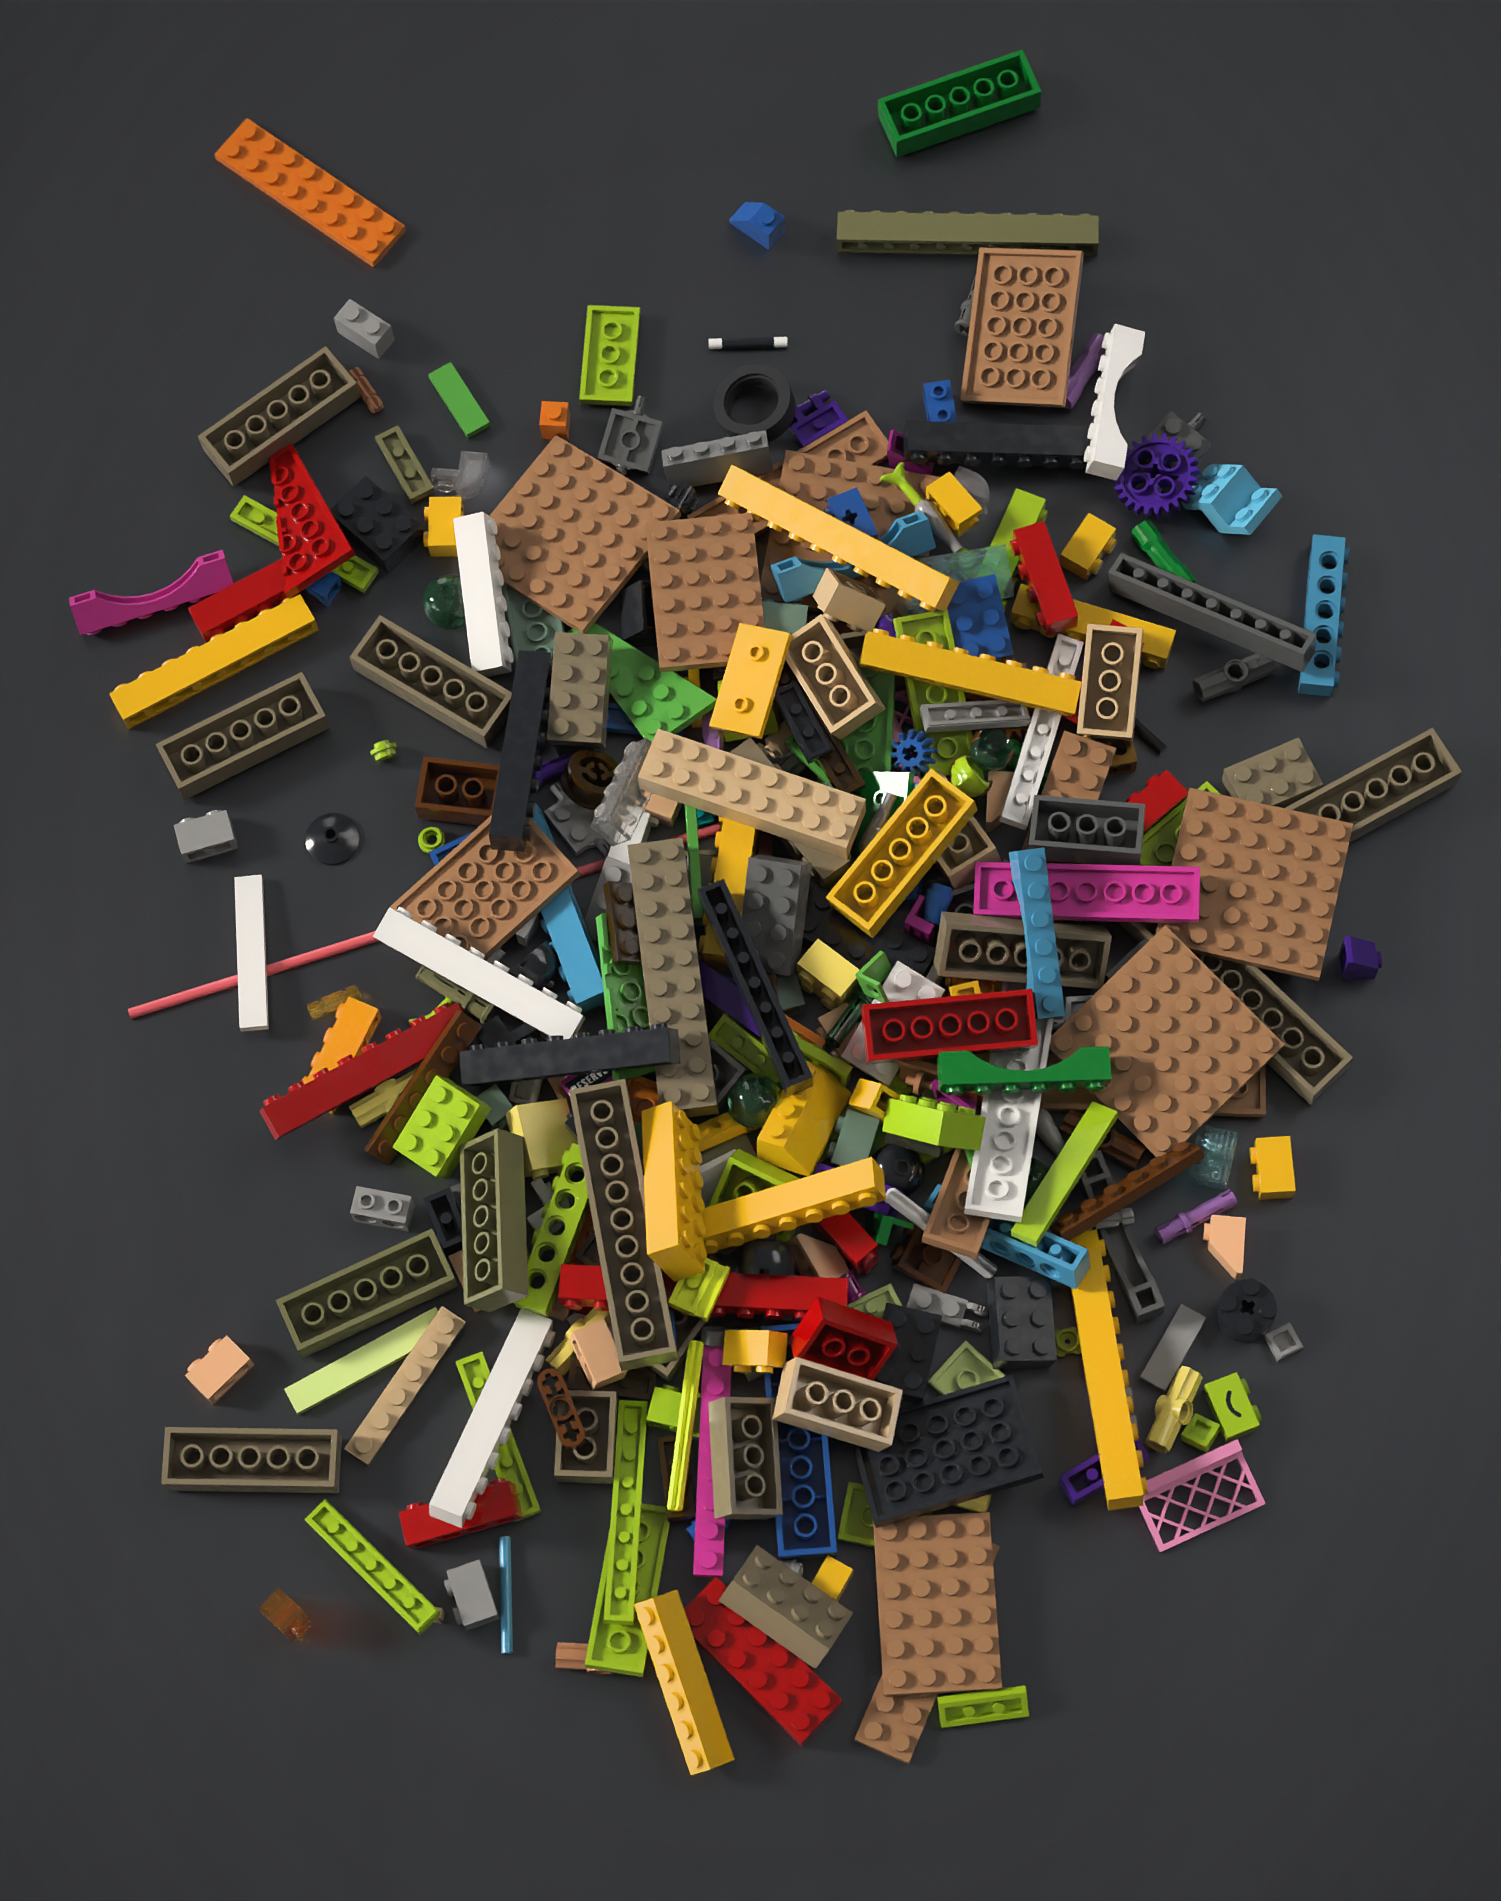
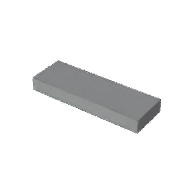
(1172, 1348)

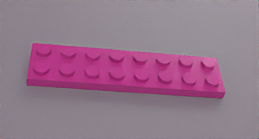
(1097, 892)

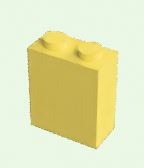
(543, 1135)

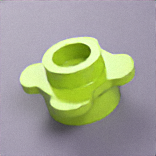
(1063, 1348)

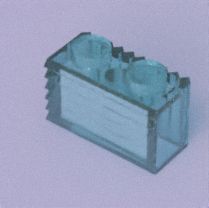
(1219, 1150)

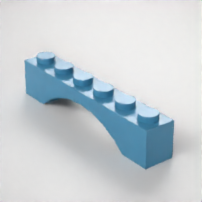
(800, 577)
(1034, 898)

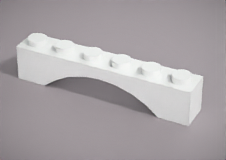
(1108, 448)

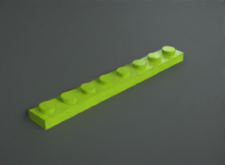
(625, 1513)

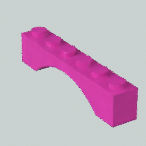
(100, 610)

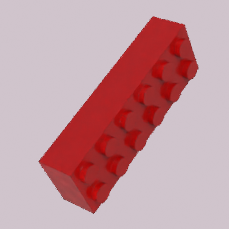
(950, 1023)
(761, 1666)

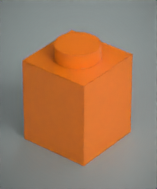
(554, 420)

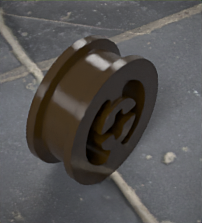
(588, 777)

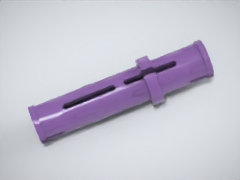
(1187, 1221)

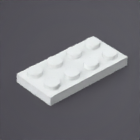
(899, 985)

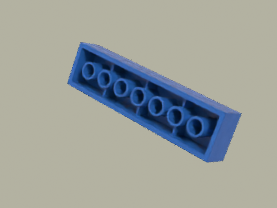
(806, 1488)

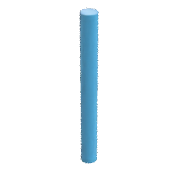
(506, 1595)

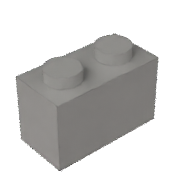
(364, 328)
(205, 836)
(472, 1595)

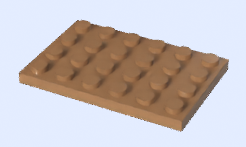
(1022, 327)
(702, 588)
(486, 892)
(937, 1605)

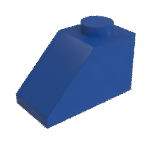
(760, 223)

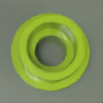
(383, 750)
(431, 832)

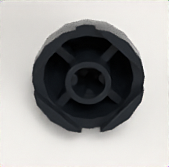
(540, 967)
(901, 1167)
(766, 1257)

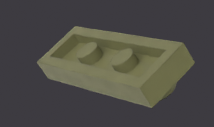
(404, 464)

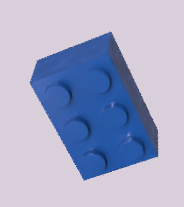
(979, 618)

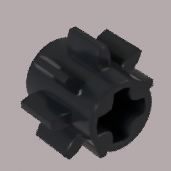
(682, 498)

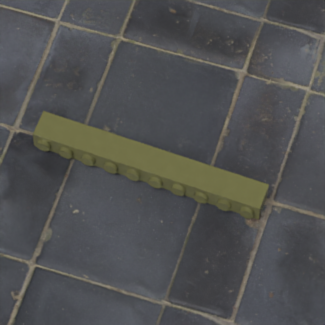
(964, 233)

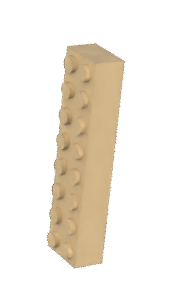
(752, 793)

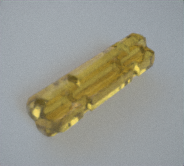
(332, 1001)

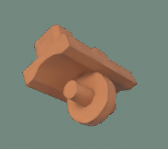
(919, 1074)

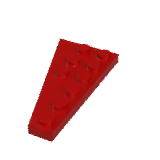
(306, 527)

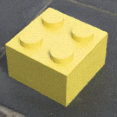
(827, 975)

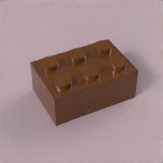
(456, 790)

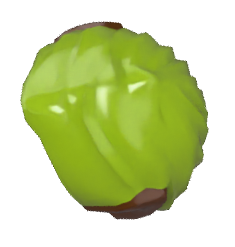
(969, 777)

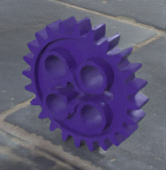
(1150, 497)

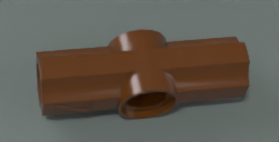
(1118, 1148)

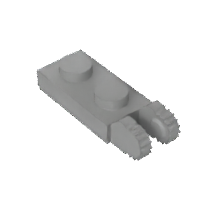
(947, 1305)

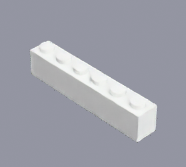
(483, 594)

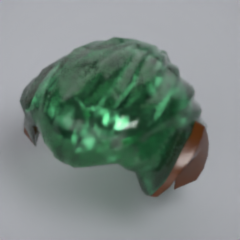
(991, 749)

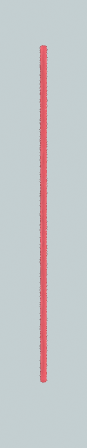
(328, 951)

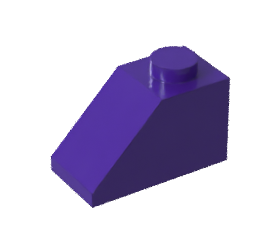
(1359, 959)

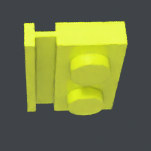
(700, 1292)

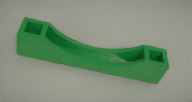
(965, 1072)

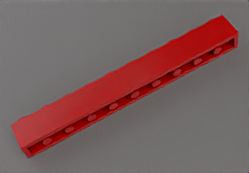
(740, 1295)

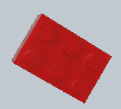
(844, 1339)

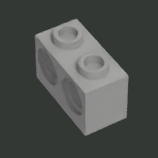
(382, 1208)

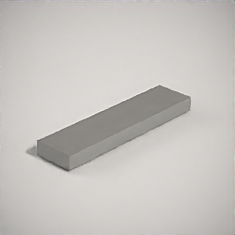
(973, 715)

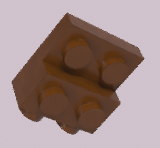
(923, 1261)

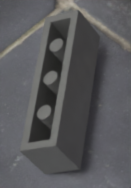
(711, 460)

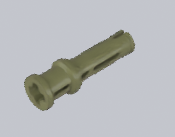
(467, 1000)

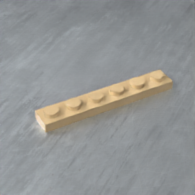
(405, 1385)

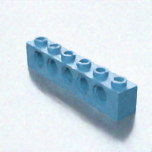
(1322, 551)
(1052, 1257)

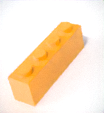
(350, 1033)

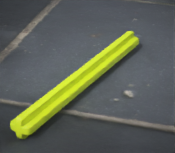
(685, 1426)

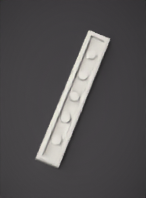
(251, 953)

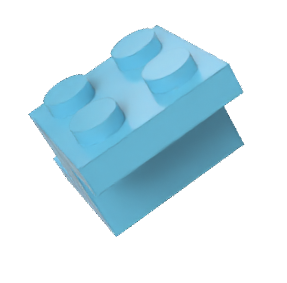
(1232, 499)

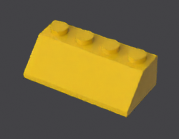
(803, 1123)

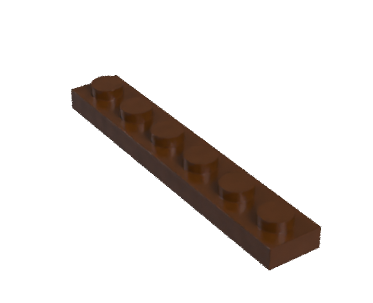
(440, 1062)
(1126, 1191)

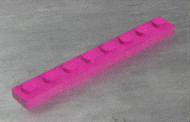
(708, 1530)

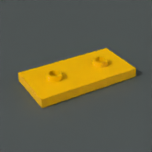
(750, 680)

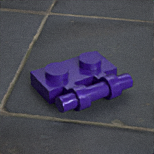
(817, 423)

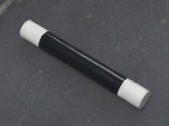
(758, 342)

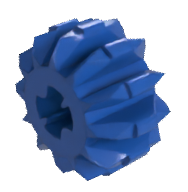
(922, 745)

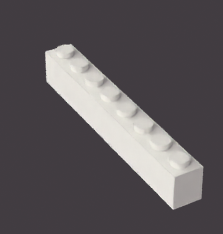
(478, 975)
(491, 1419)

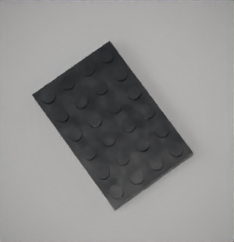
(950, 1452)

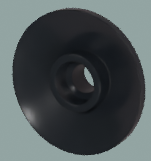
(333, 850)

